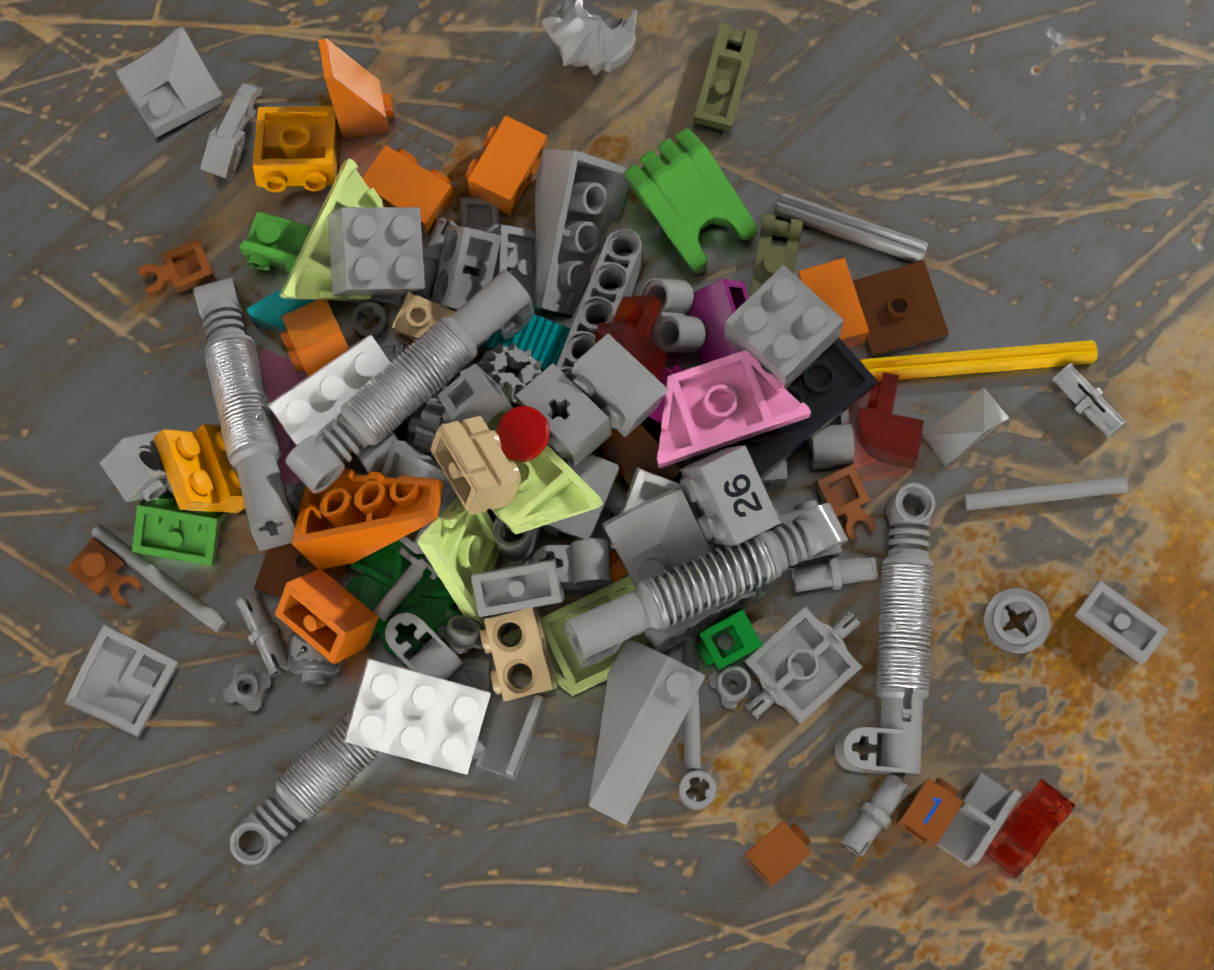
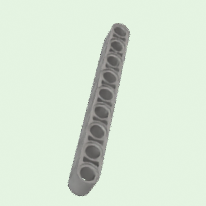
(581, 338)

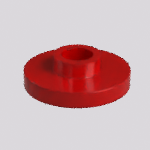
(523, 433)

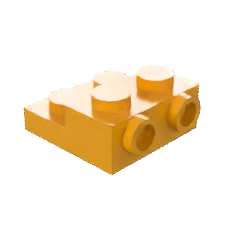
(295, 147)
(200, 470)

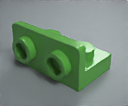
(274, 242)
(176, 533)

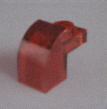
(632, 330)
(885, 435)
(1028, 828)

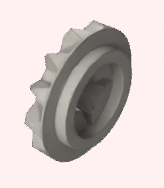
(495, 362)
(1018, 602)

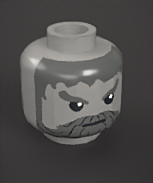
(308, 662)

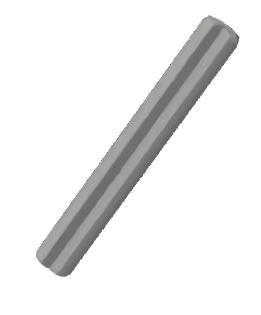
(851, 228)

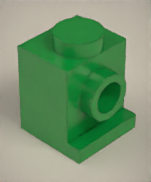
(744, 640)

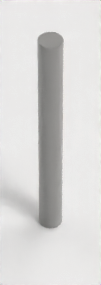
(1045, 493)
(159, 578)

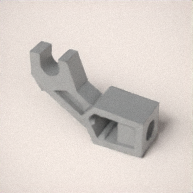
(228, 139)

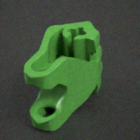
(687, 194)

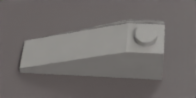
(573, 211)
(640, 716)

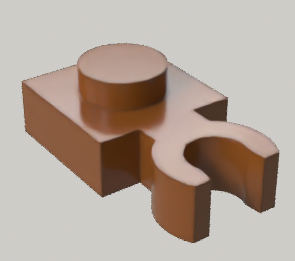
(184, 267)
(846, 495)
(101, 570)

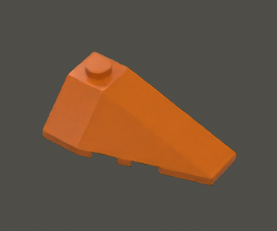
(354, 94)
(362, 515)

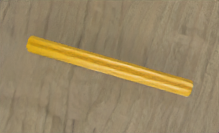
(984, 360)

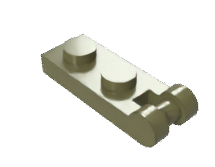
(725, 78)
(772, 257)

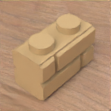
(475, 465)

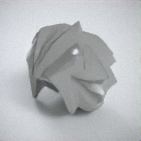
(590, 39)

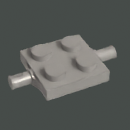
(802, 665)

